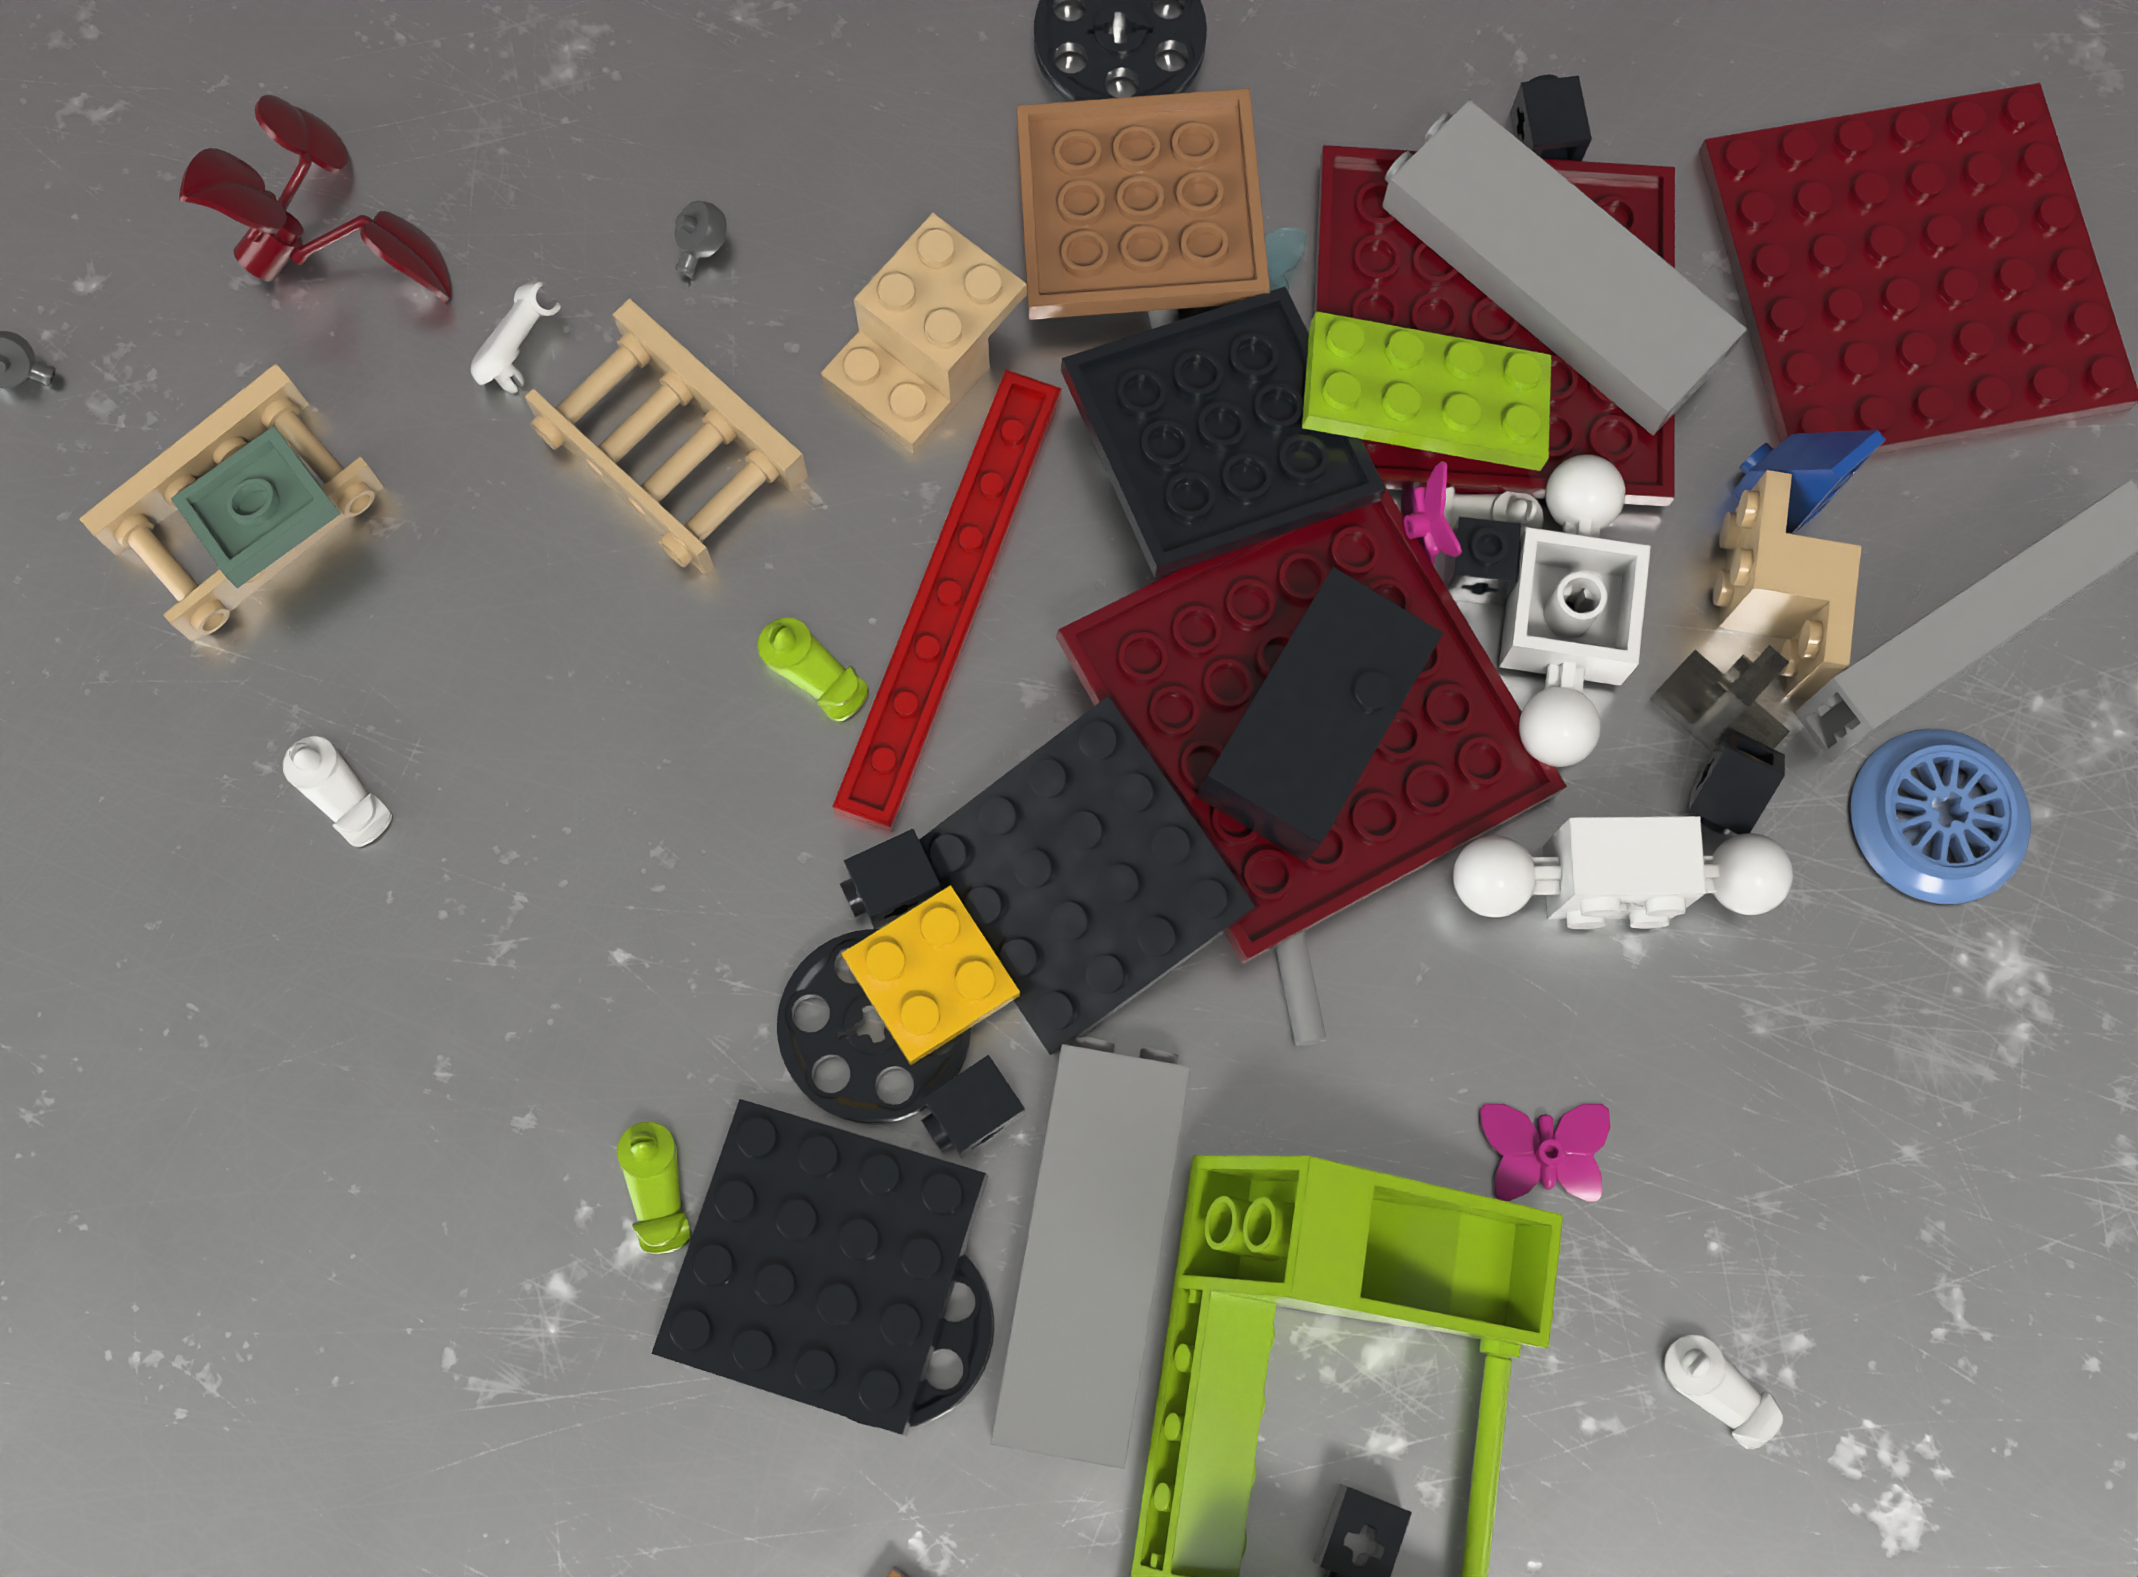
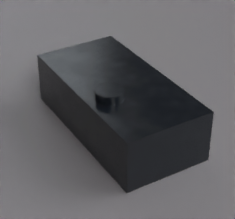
(1319, 715)

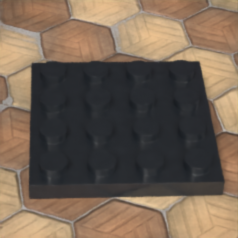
(1210, 432)
(1087, 874)
(821, 1266)

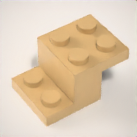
(923, 332)
(1788, 586)

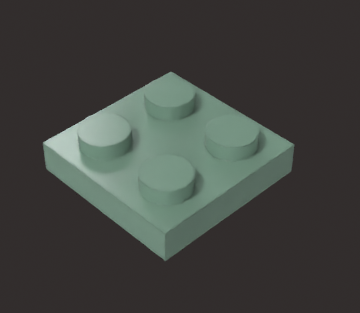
(255, 507)

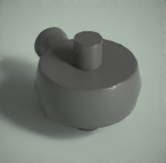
(698, 233)
(19, 362)

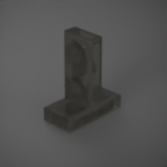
(1710, 701)

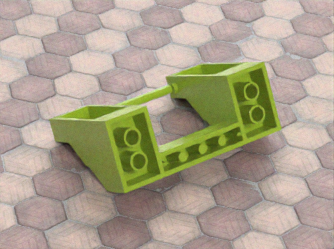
(1333, 1245)

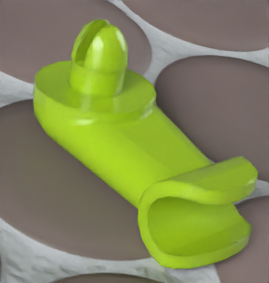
(800, 658)
(652, 1177)

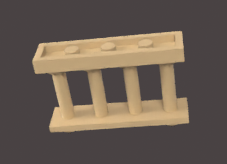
(682, 381)
(142, 502)

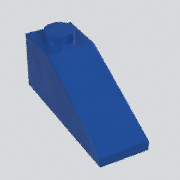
(1818, 466)

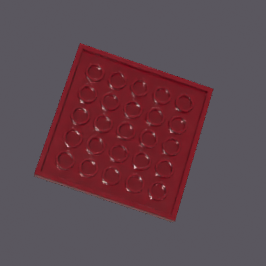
(1918, 271)
(1387, 275)
(1202, 643)

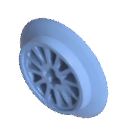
(1904, 864)

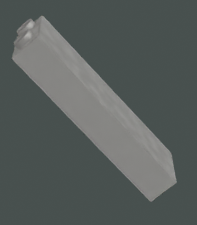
(1560, 265)
(1974, 624)
(1092, 1254)

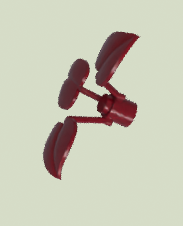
(274, 235)

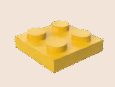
(930, 975)

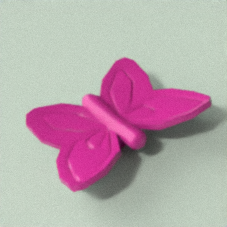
(1425, 516)
(1546, 1154)

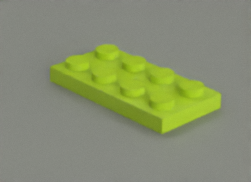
(1427, 391)

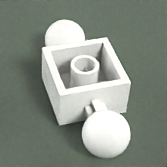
(1602, 633)
(1623, 871)

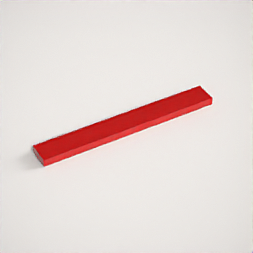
(947, 602)

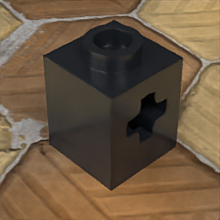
(1552, 117)
(1487, 557)
(1736, 783)
(889, 879)
(972, 1108)
(1349, 1514)

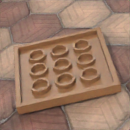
(1141, 204)

